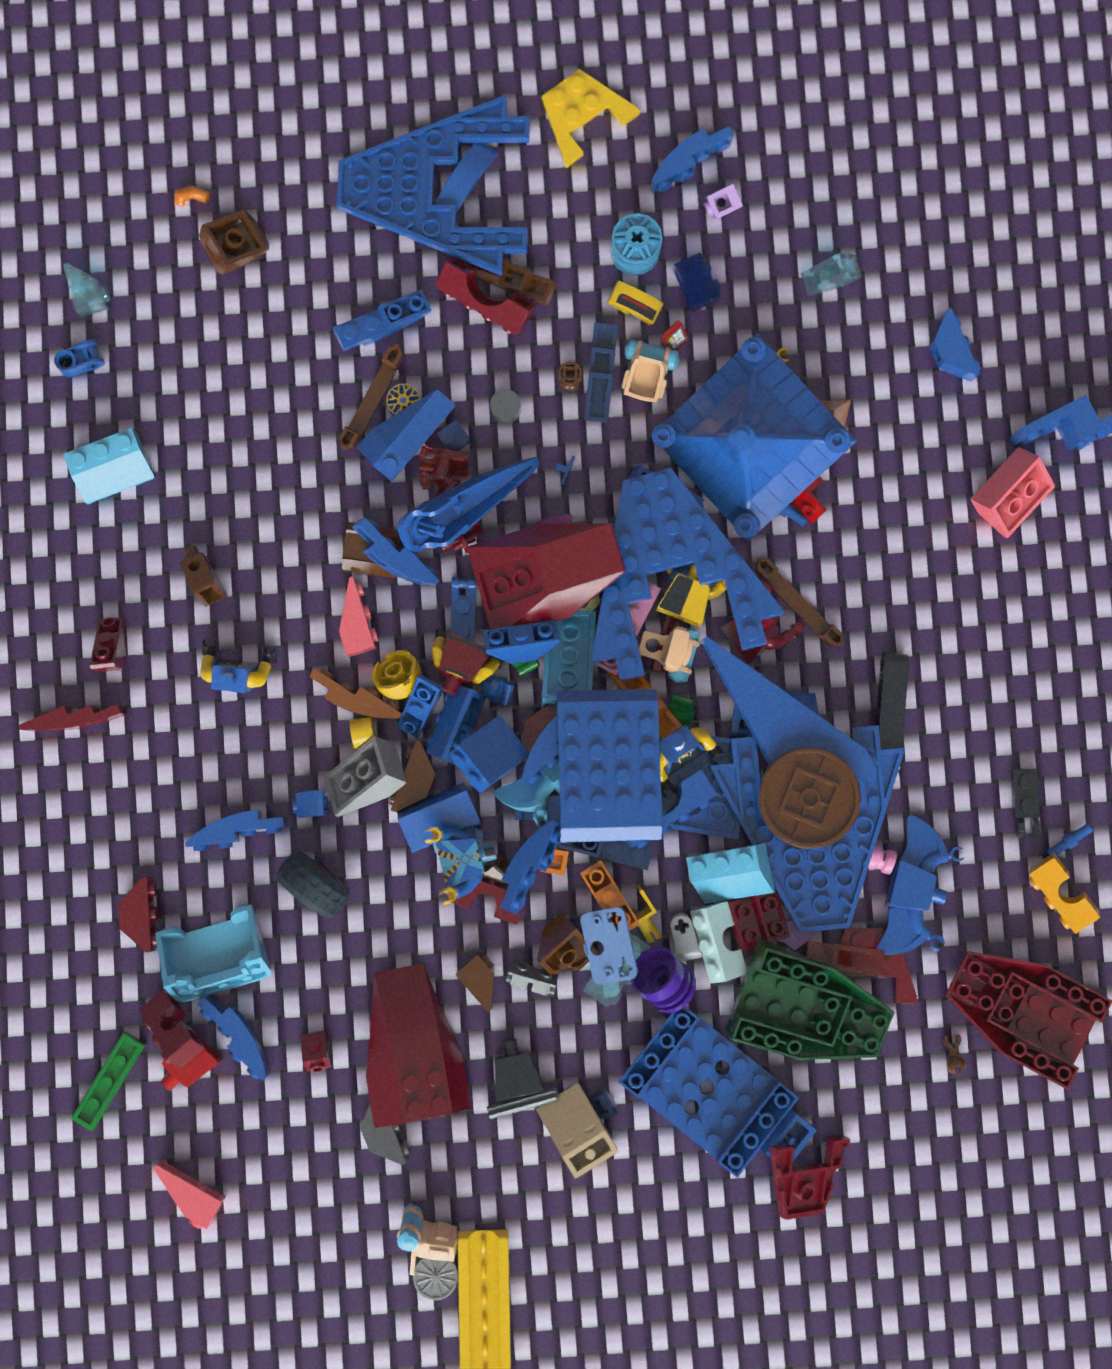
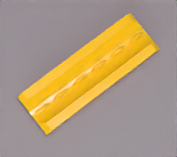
(484, 1299)

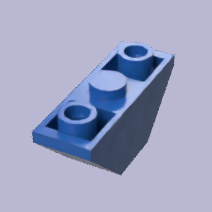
(952, 348)
(521, 642)
(420, 706)

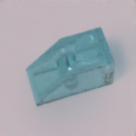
(831, 274)
(86, 292)

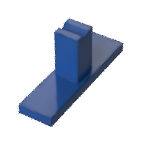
(564, 469)

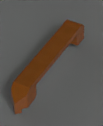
(390, 364)
(827, 633)

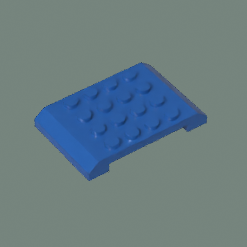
(609, 765)

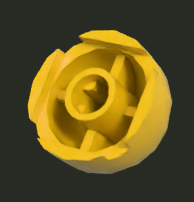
(396, 675)

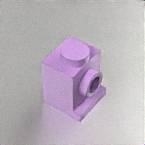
(731, 199)

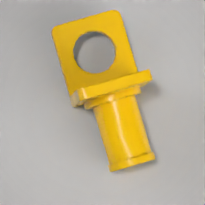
(646, 924)

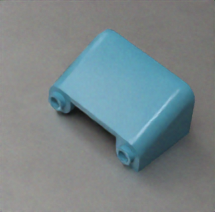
(213, 956)

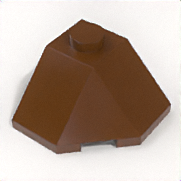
(562, 946)

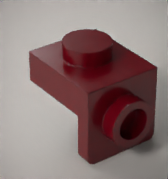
(315, 1051)

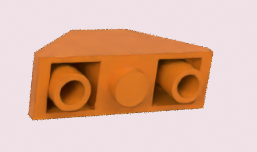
(607, 893)

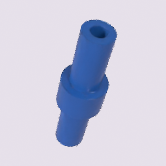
(794, 515)
(1070, 840)

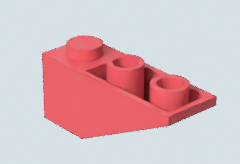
(354, 626)

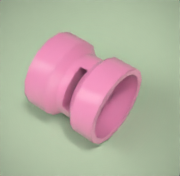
(883, 860)

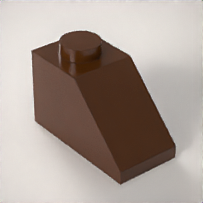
(479, 979)

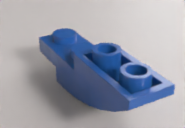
(681, 161)
(383, 321)
(398, 562)
(542, 754)
(227, 830)
(533, 855)
(245, 1042)

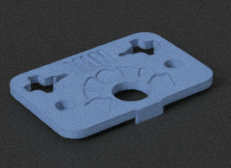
(615, 945)

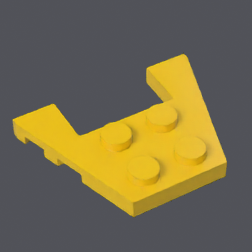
(575, 104)

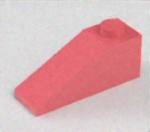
(192, 1197)

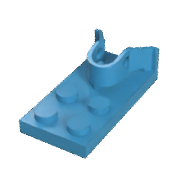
(570, 663)

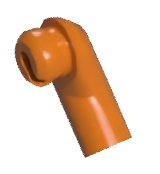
(189, 192)

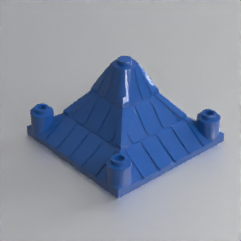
(753, 437)

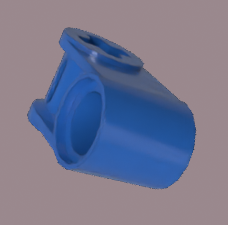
(81, 358)

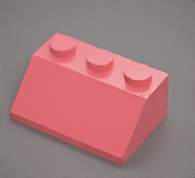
(1013, 491)

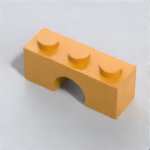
(1074, 912)

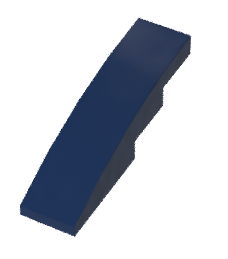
(601, 372)

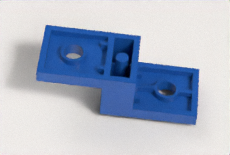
(1074, 422)

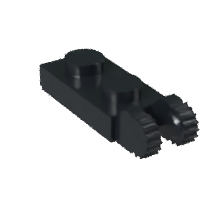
(1025, 800)

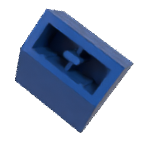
(791, 1130)

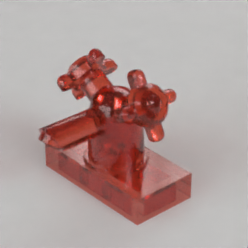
(442, 465)

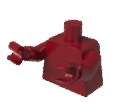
(770, 631)

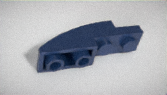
(614, 851)

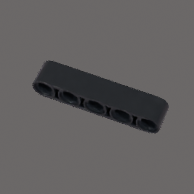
(892, 699)

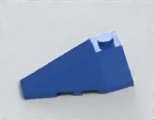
(401, 436)

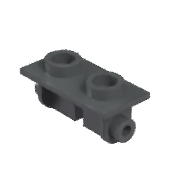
(522, 973)

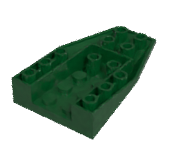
(805, 1009)

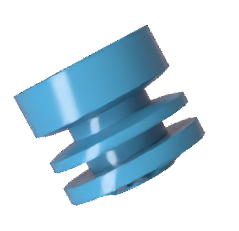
(636, 257)

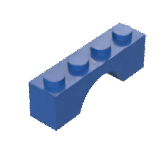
(692, 793)

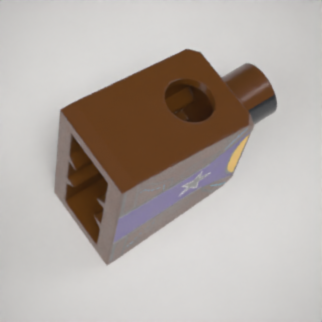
(201, 577)

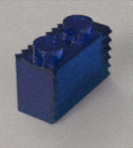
(696, 282)

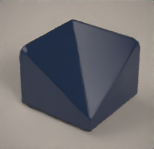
(453, 437)

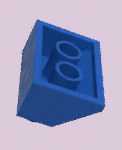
(455, 722)

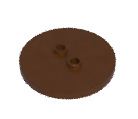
(809, 798)

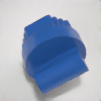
(497, 690)

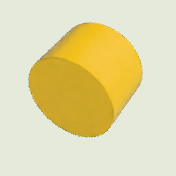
(361, 731)

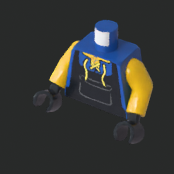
(234, 674)
(681, 749)

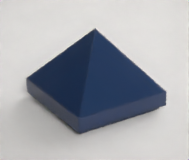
(603, 1104)

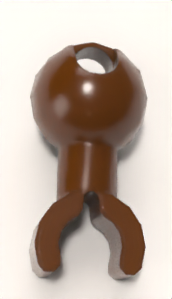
(955, 1059)

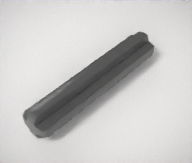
(522, 1103)

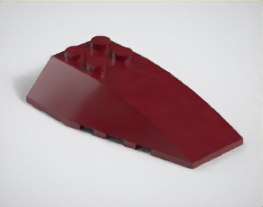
(412, 1052)

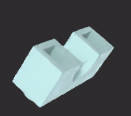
(709, 926)

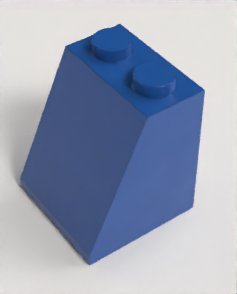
(489, 754)

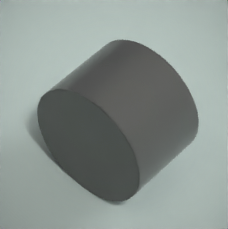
(505, 406)

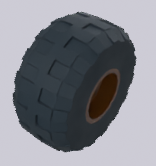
(313, 884)

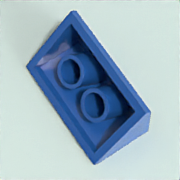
(443, 810)

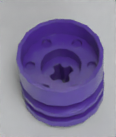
(664, 980)

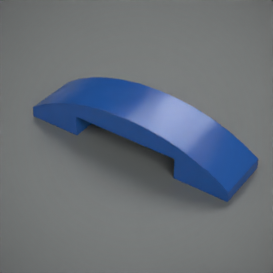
(466, 175)

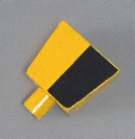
(686, 599)

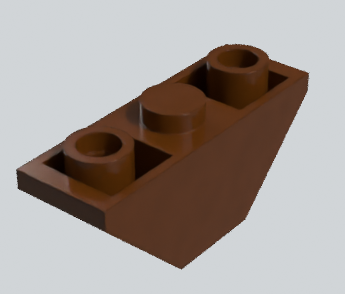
(419, 778)

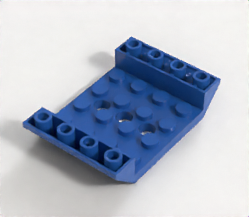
(730, 1119)

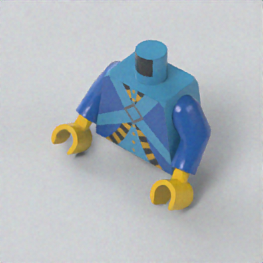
(460, 860)

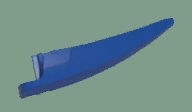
(456, 510)

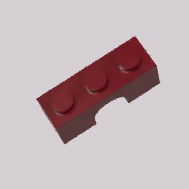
(492, 888)
(177, 1042)

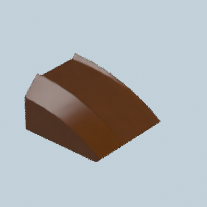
(233, 241)
(356, 562)

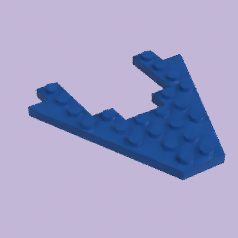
(396, 185)
(664, 529)
(823, 882)

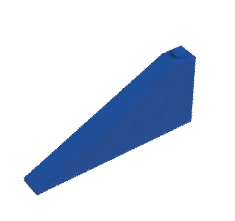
(781, 721)

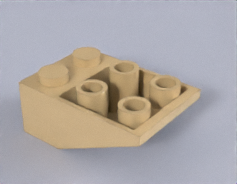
(577, 1130)

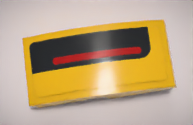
(635, 302)

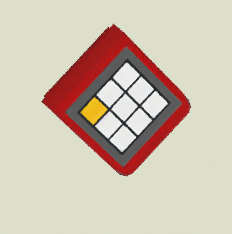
(674, 337)

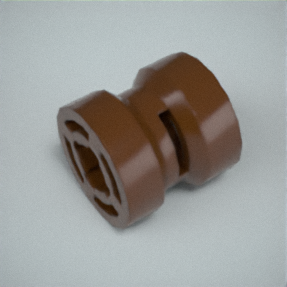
(569, 381)

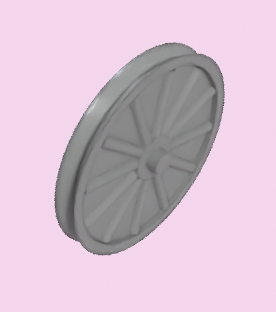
(435, 1278)

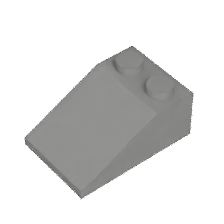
(365, 777)

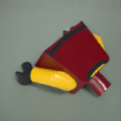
(462, 661)

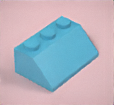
(109, 465)
(731, 873)

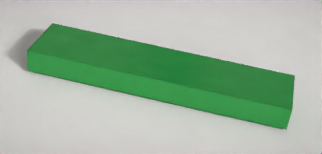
(108, 1081)

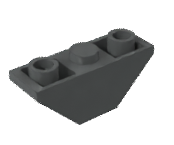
(384, 1140)

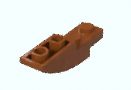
(362, 703)

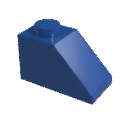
(311, 804)

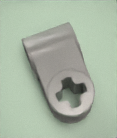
(685, 942)

